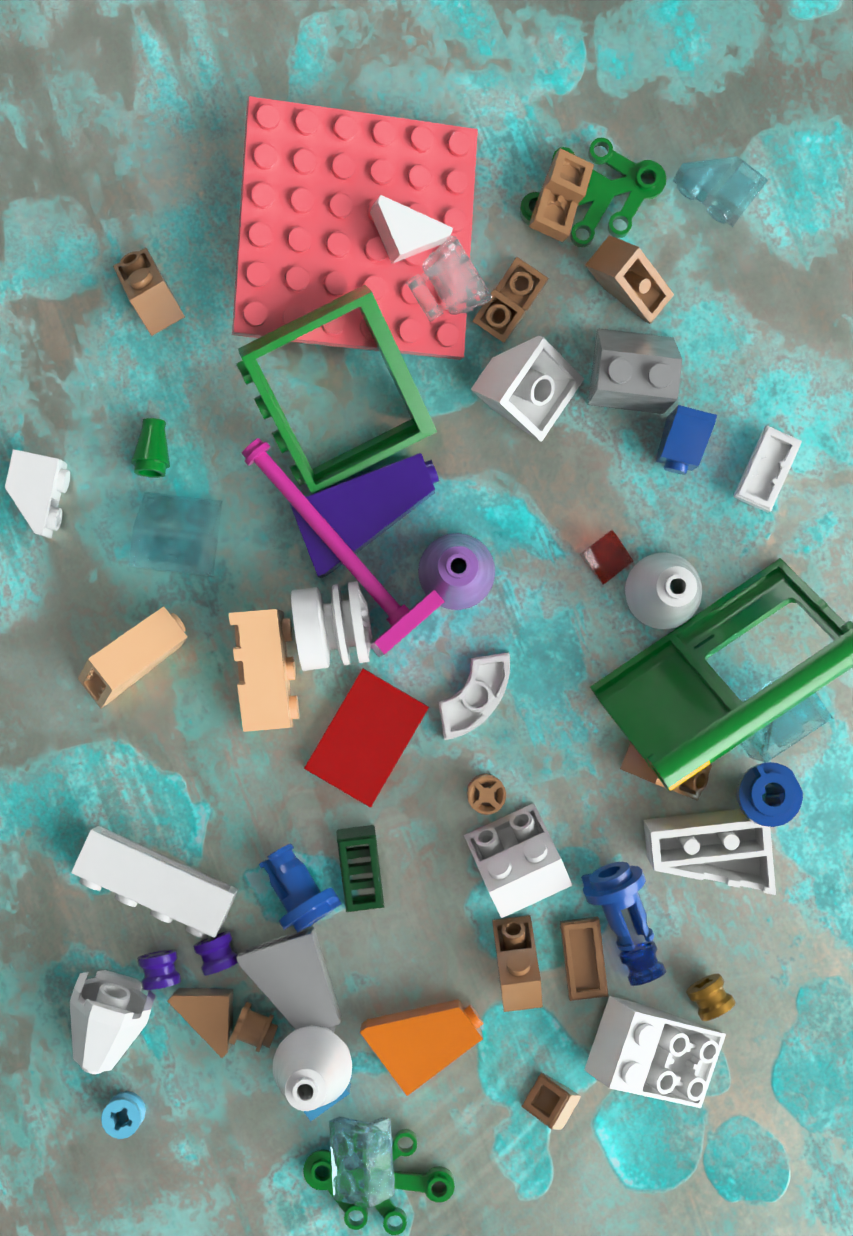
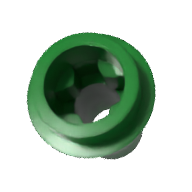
(151, 451)

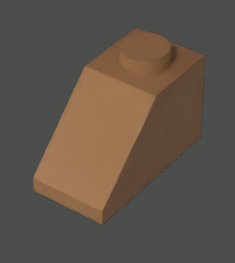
(630, 278)

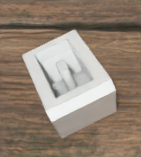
(406, 230)

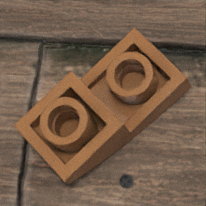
(511, 300)

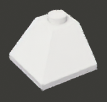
(529, 385)

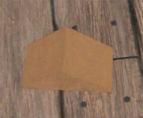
(208, 1013)

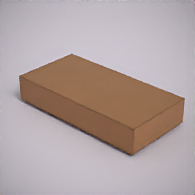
(584, 958)

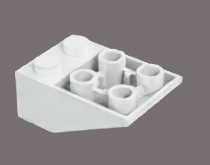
(653, 1053)

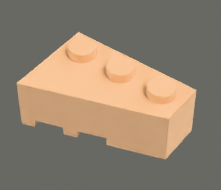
(264, 669)

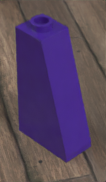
(367, 507)

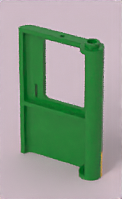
(683, 711)

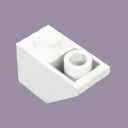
(36, 489)

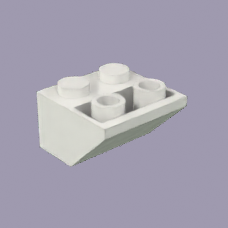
(518, 860)

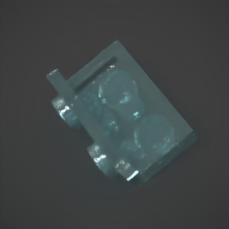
(362, 1161)

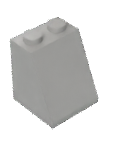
(634, 371)

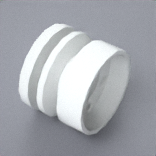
(330, 626)

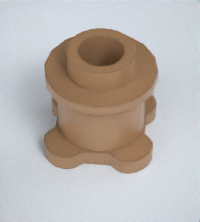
(254, 1028)

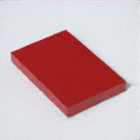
(366, 737)

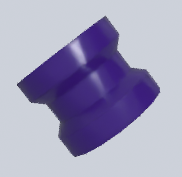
(216, 953)
(159, 969)

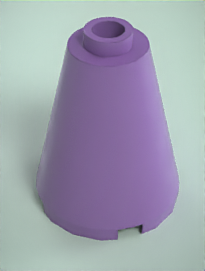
(462, 589)

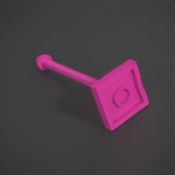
(400, 617)

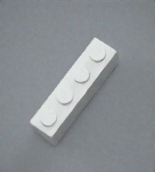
(154, 882)

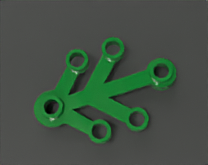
(603, 190)
(403, 1181)

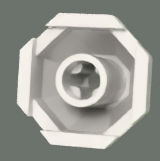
(106, 1018)

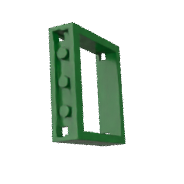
(368, 453)

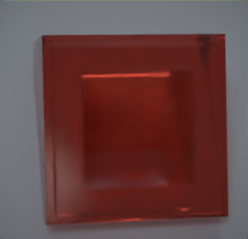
(606, 557)

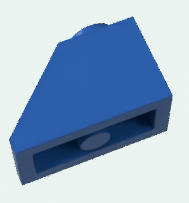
(685, 439)

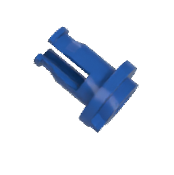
(782, 794)
(616, 889)
(298, 890)

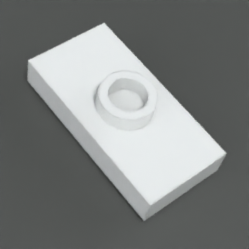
(767, 469)

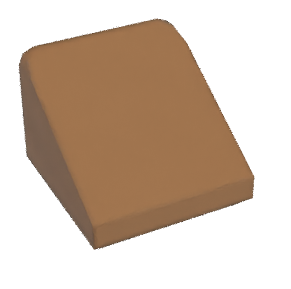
(551, 1102)

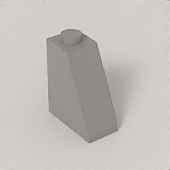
(294, 978)

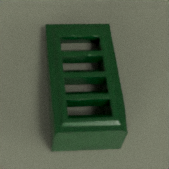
(352, 837)

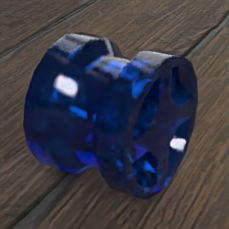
(642, 963)

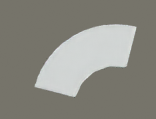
(478, 696)

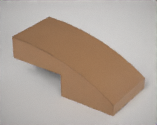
(560, 195)

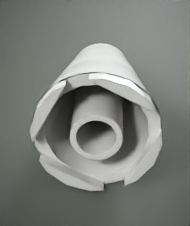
(650, 592)
(312, 1067)

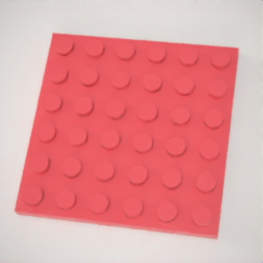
(311, 228)

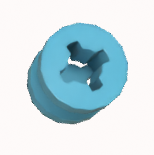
(129, 1107)

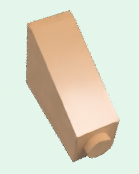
(132, 656)

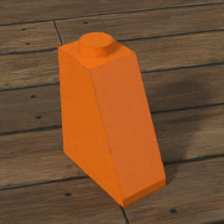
(422, 1040)

